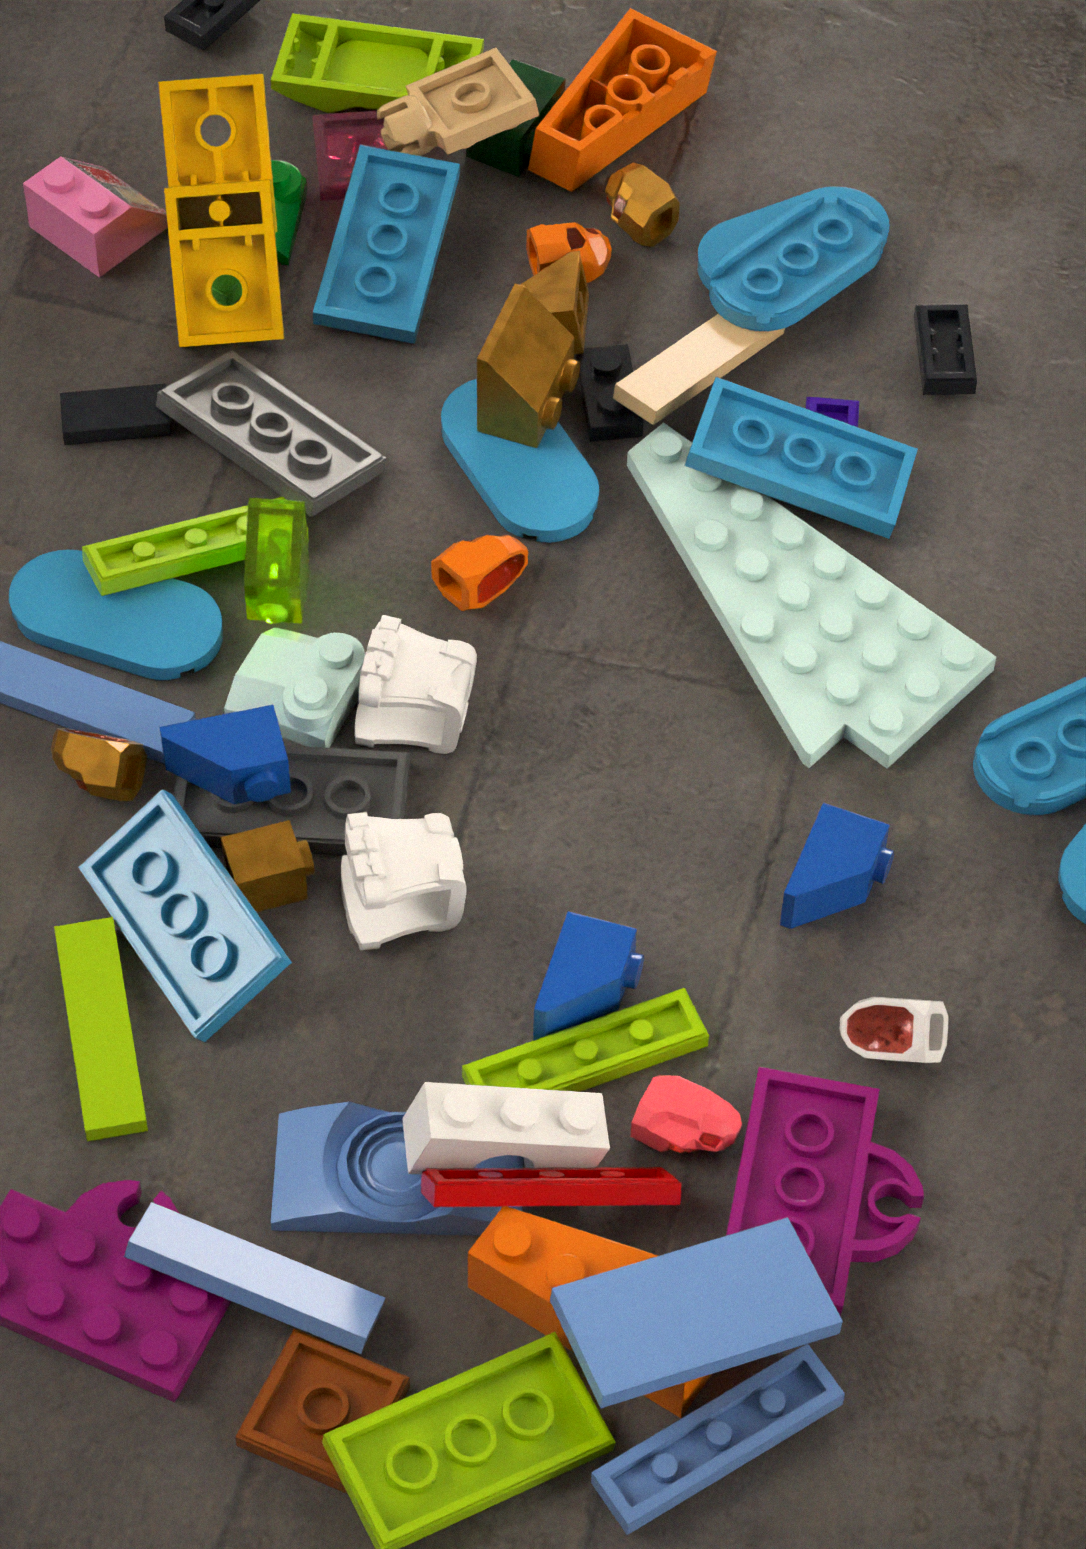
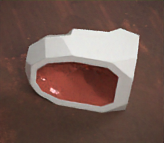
(896, 1029)

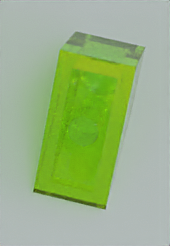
(276, 560)

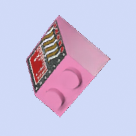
(90, 213)

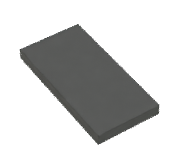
(271, 432)
(323, 791)

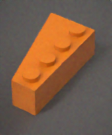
(619, 98)
(529, 1255)

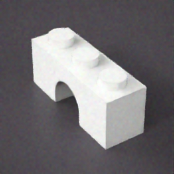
(475, 1122)

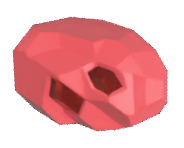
(684, 1117)

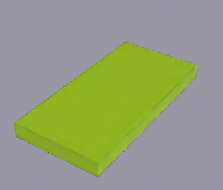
(467, 1443)

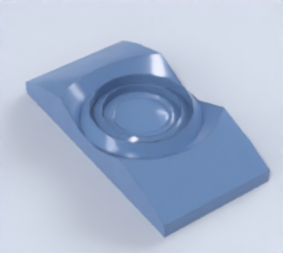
(349, 1173)

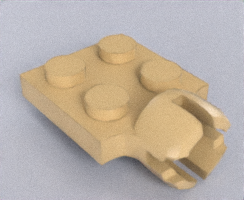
(457, 107)

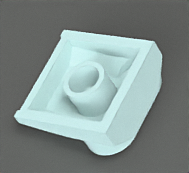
(306, 680)

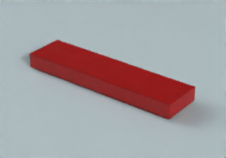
(550, 1186)

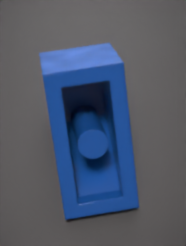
(230, 754)
(836, 866)
(586, 974)

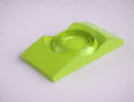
(358, 63)

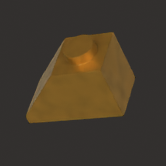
(564, 294)

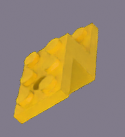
(221, 210)

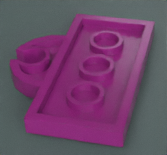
(816, 1164)
(80, 1295)

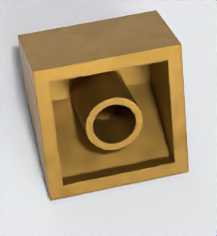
(524, 371)

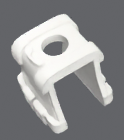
(413, 688)
(400, 877)

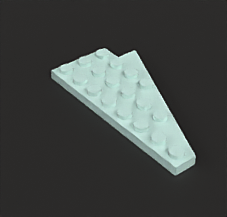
(810, 621)

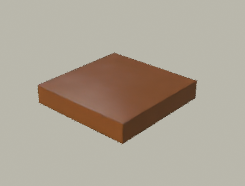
(310, 1394)

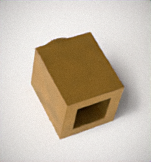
(269, 865)

